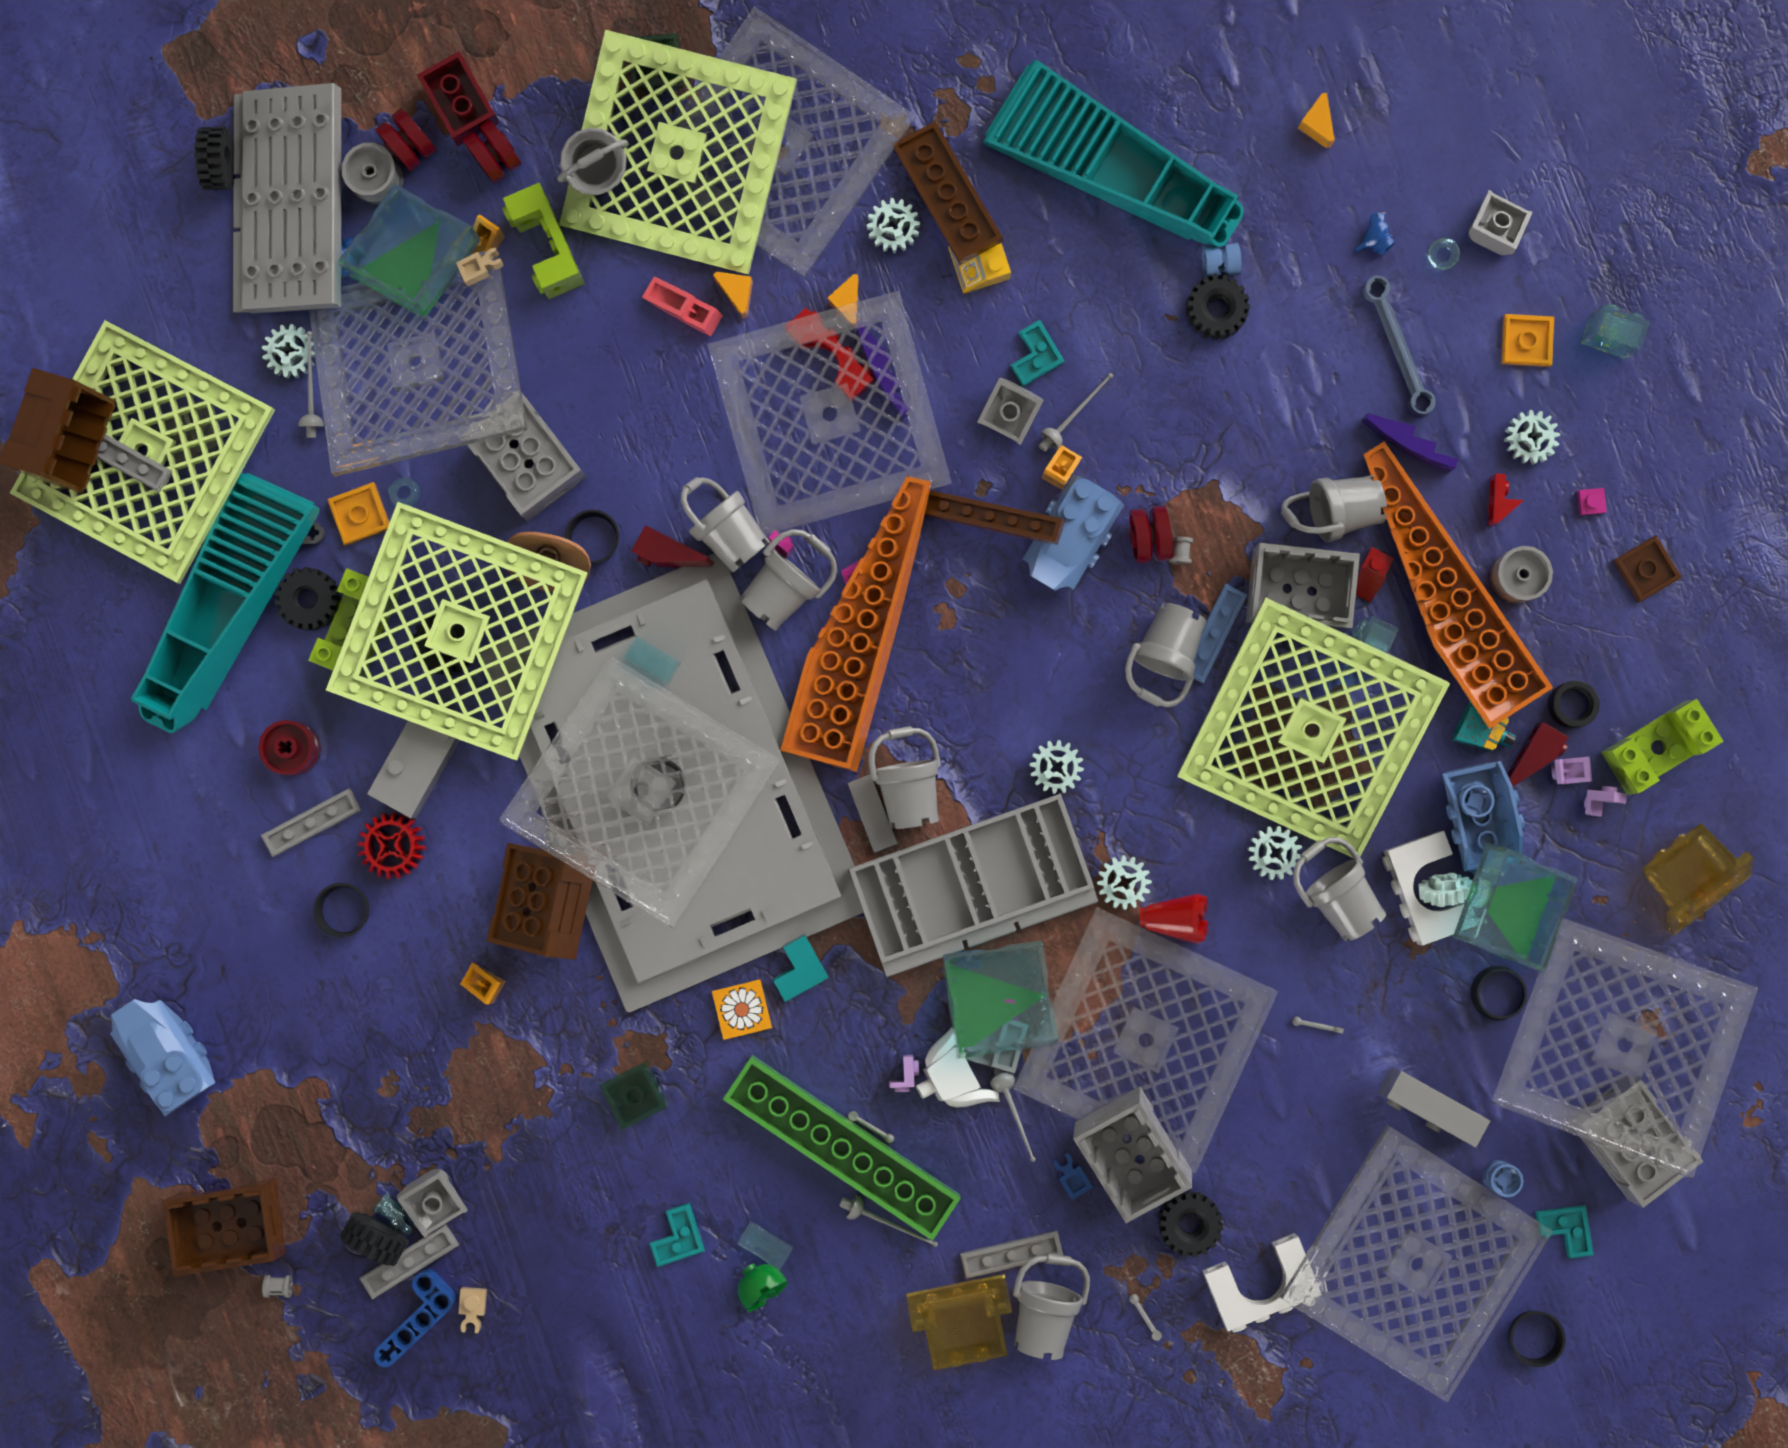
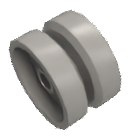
(371, 172)
(1535, 569)

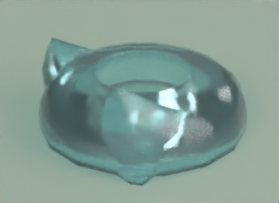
(1444, 243)
(415, 491)

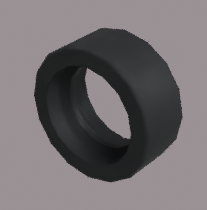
(1593, 704)

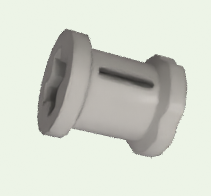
(1181, 550)
(277, 1286)

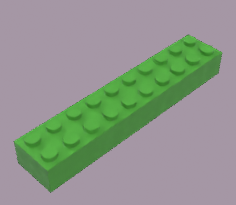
(842, 1147)

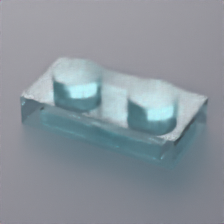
(652, 659)
(765, 1245)

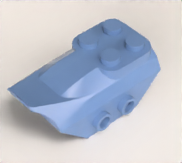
(1088, 518)
(1499, 827)
(161, 1053)

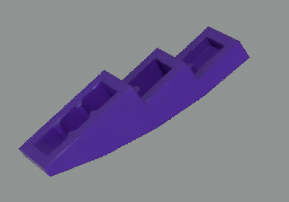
(880, 361)
(1401, 437)

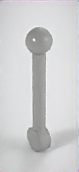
(1297, 1022)
(853, 1116)
(1156, 1334)

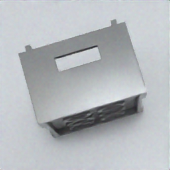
(546, 481)
(1328, 571)
(1635, 1178)
(1131, 1184)

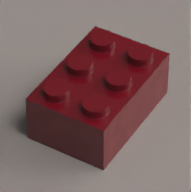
(457, 97)

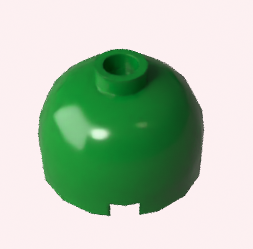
(759, 1285)

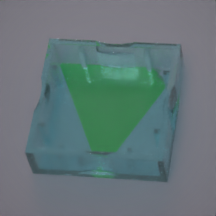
(409, 251)
(1515, 907)
(999, 999)

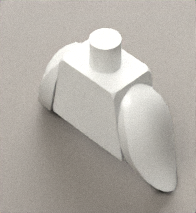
(952, 1077)

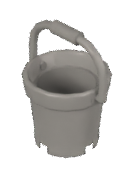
(593, 161)
(1339, 506)
(727, 528)
(783, 587)
(1168, 650)
(908, 786)
(1341, 893)
(1047, 1309)

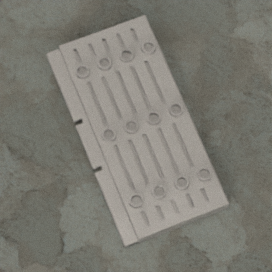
(287, 199)
(973, 885)

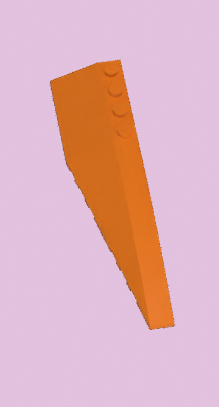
(1454, 604)
(853, 648)

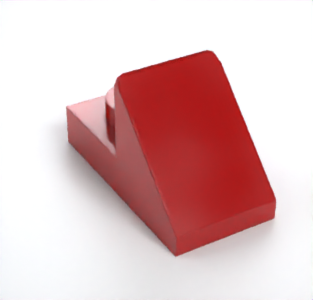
(1498, 505)
(1372, 574)

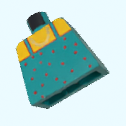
(1475, 733)

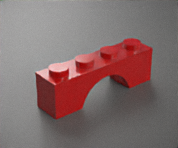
(854, 368)

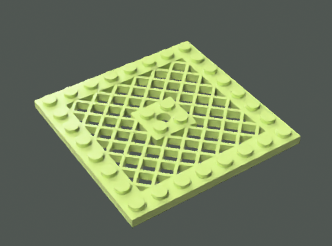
(777, 90)
(219, 478)
(379, 589)
(1275, 618)

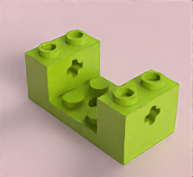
(529, 209)
(327, 651)
(1683, 734)

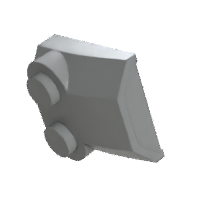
(1499, 224)
(1010, 410)
(431, 1201)

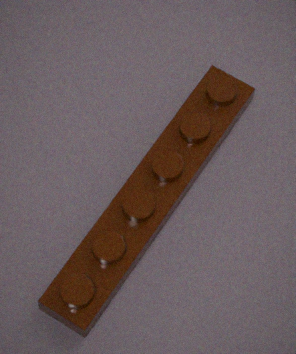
(994, 517)

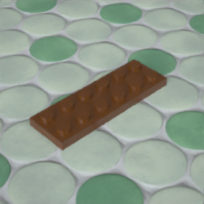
(948, 193)

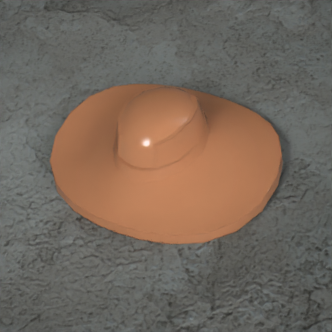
(553, 548)

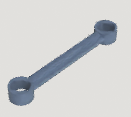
(1398, 345)

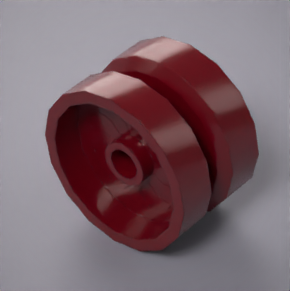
(405, 140)
(492, 151)
(1150, 533)
(275, 743)

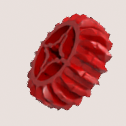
(408, 859)

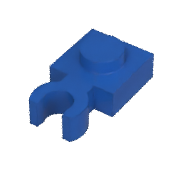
(1073, 1179)

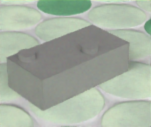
(413, 768)
(1433, 1106)

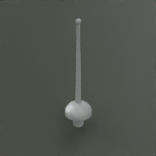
(310, 420)
(1052, 437)
(1003, 1083)
(855, 1209)

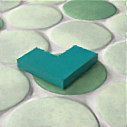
(1042, 357)
(806, 970)
(1573, 1224)
(685, 1238)

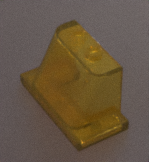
(1695, 875)
(962, 1320)

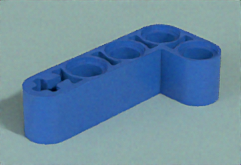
(413, 1324)

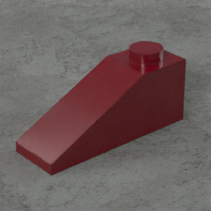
(666, 552)
(1539, 750)

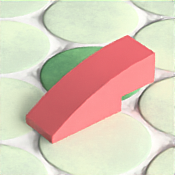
(682, 306)

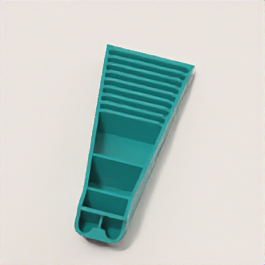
(1095, 150)
(223, 599)

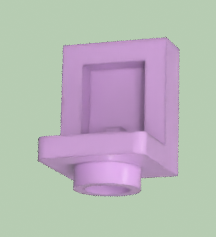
(1572, 770)
(1594, 800)
(911, 1069)

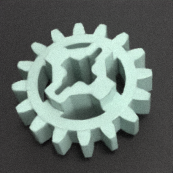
(902, 221)
(288, 361)
(1532, 447)
(1047, 774)
(1265, 859)
(1119, 871)
(1445, 889)

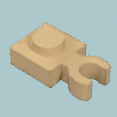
(475, 268)
(472, 1304)

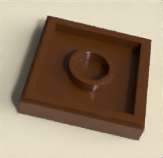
(1647, 569)

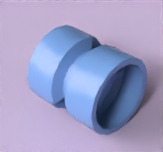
(1222, 260)
(1474, 800)
(1503, 1178)

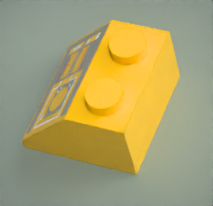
(983, 270)

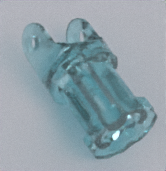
(394, 1213)

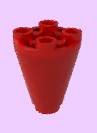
(1178, 918)

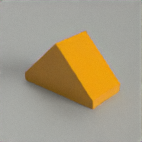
(1318, 122)
(489, 234)
(737, 289)
(846, 293)
(1061, 467)
(482, 983)

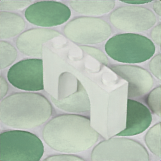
(1404, 864)
(1238, 1310)

